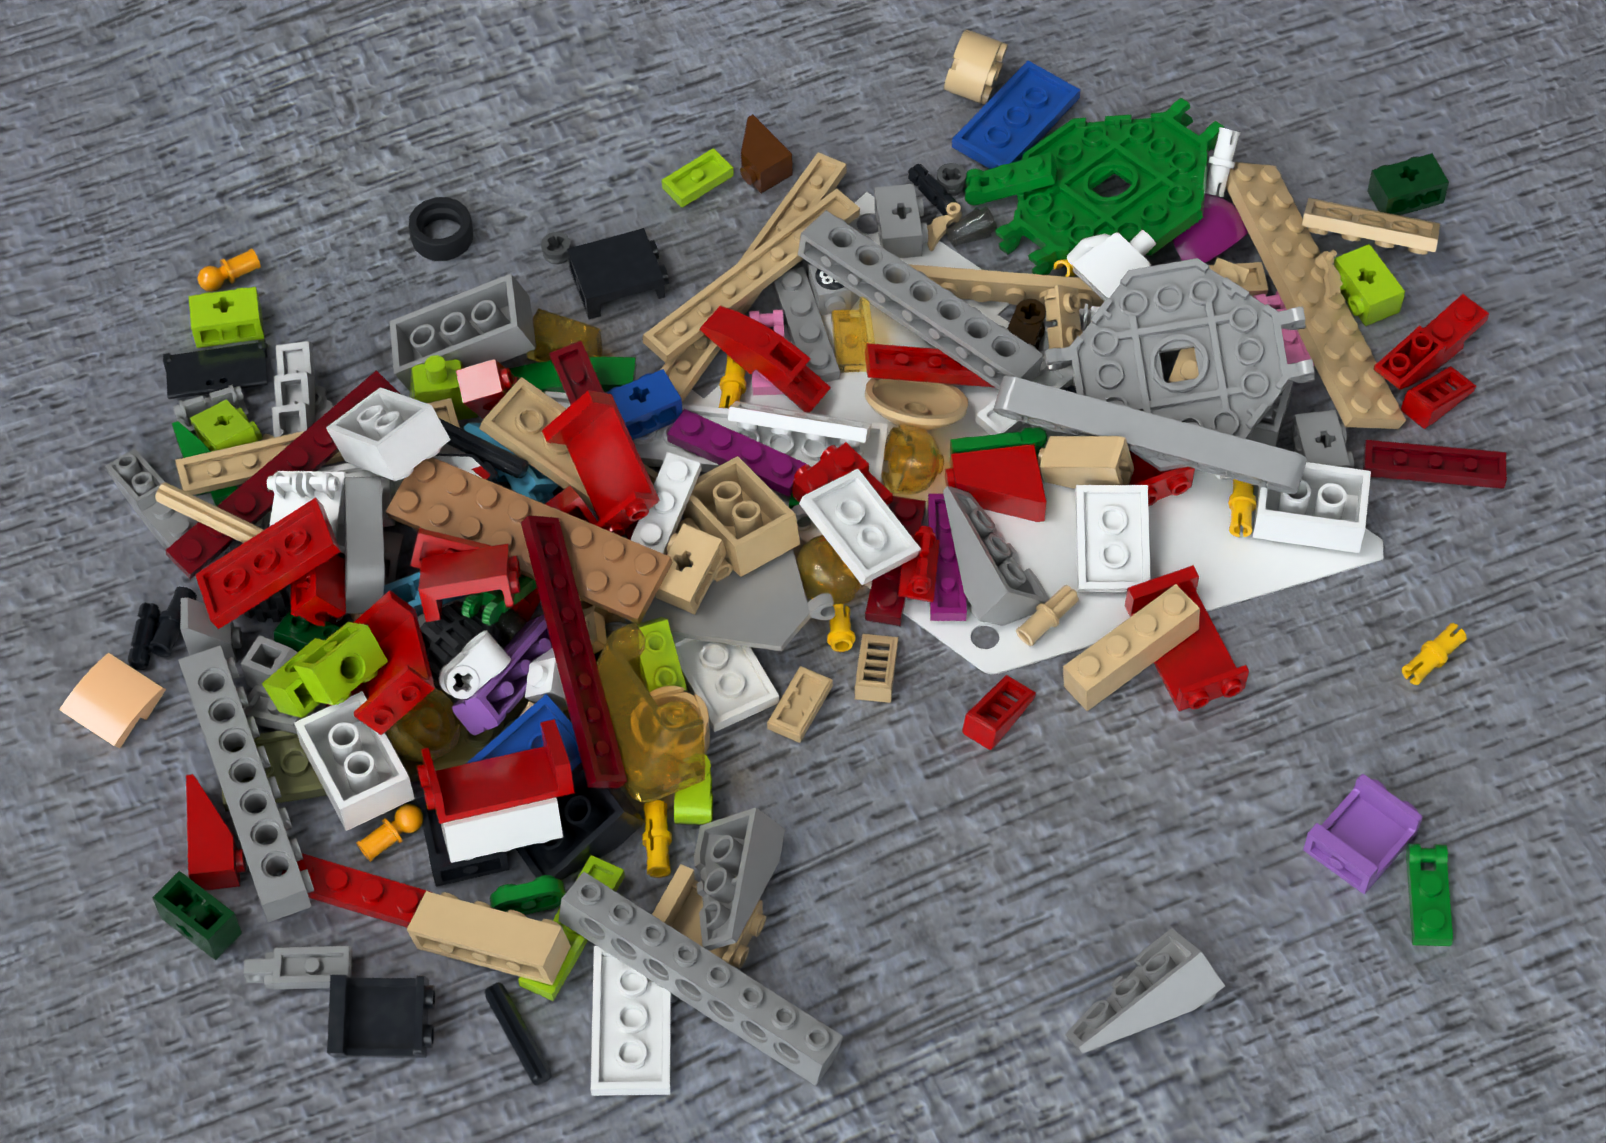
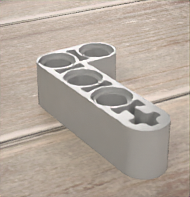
(363, 543)

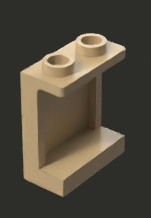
(681, 908)

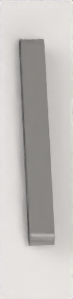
(1151, 434)

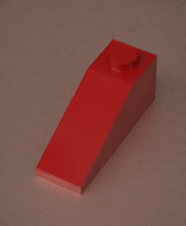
(212, 851)

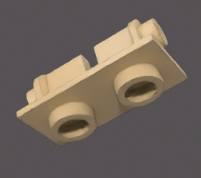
(1063, 306)

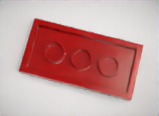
(267, 563)

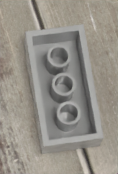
(468, 327)

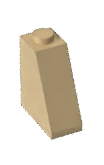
(1086, 461)

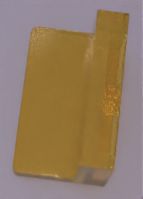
(850, 336)

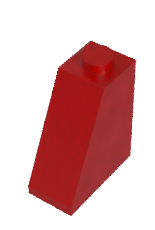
(1001, 480)

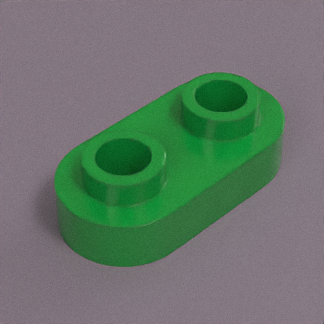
(529, 897)

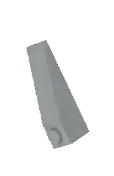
(988, 572)
(734, 866)
(1167, 983)

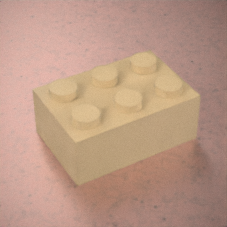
(744, 514)

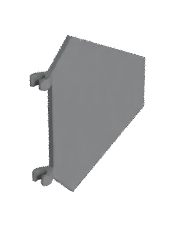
(751, 610)

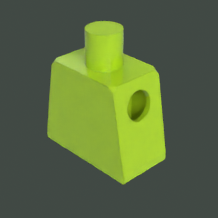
(438, 381)

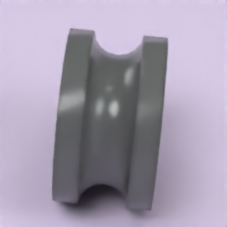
(952, 171)
(557, 239)

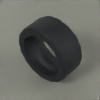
(441, 209)

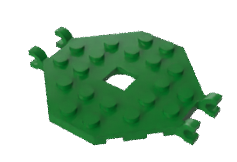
(1152, 154)

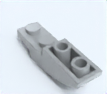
(139, 486)

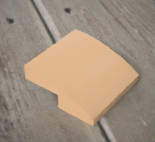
(112, 699)

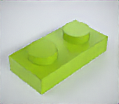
(697, 177)

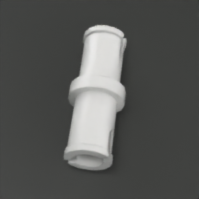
(1221, 161)

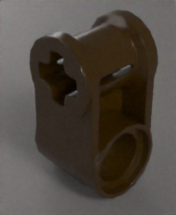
(1028, 322)

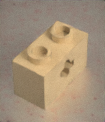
(689, 587)

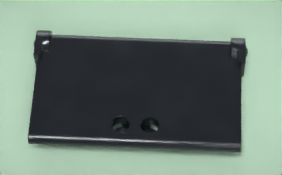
(236, 365)

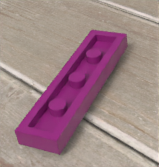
(723, 444)
(949, 595)

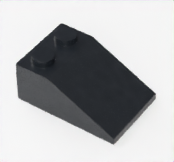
(591, 824)

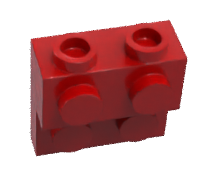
(832, 465)

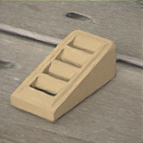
(876, 690)

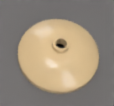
(916, 403)

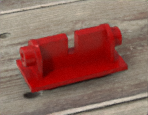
(919, 574)

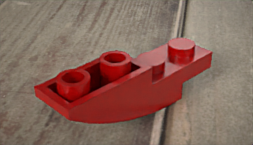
(1433, 345)
(771, 354)

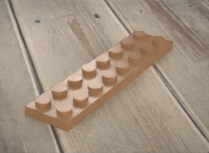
(605, 566)

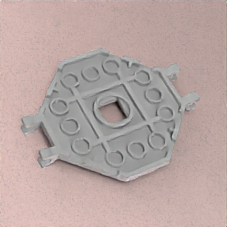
(1181, 308)

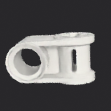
(477, 663)

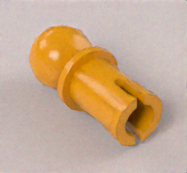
(212, 278)
(406, 819)

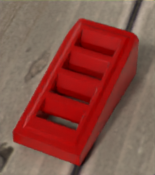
(1440, 396)
(986, 729)

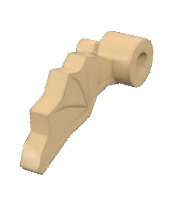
(939, 225)
(1332, 276)

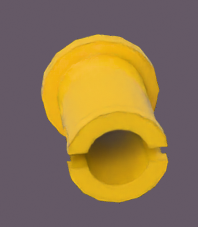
(840, 635)

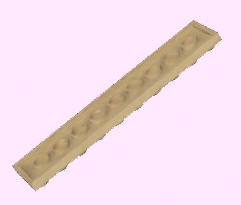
(1330, 330)

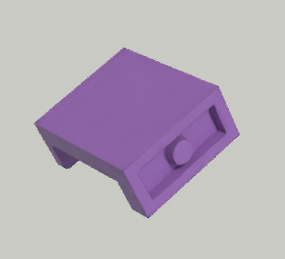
(1364, 834)

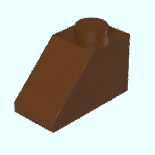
(763, 157)

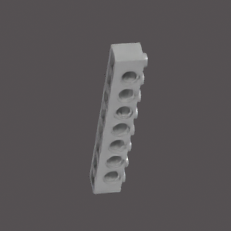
(917, 302)
(277, 894)
(700, 978)

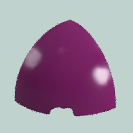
(1213, 233)

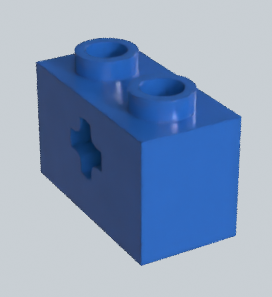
(648, 403)

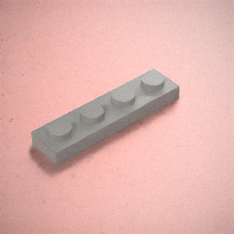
(805, 322)

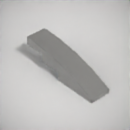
(294, 389)

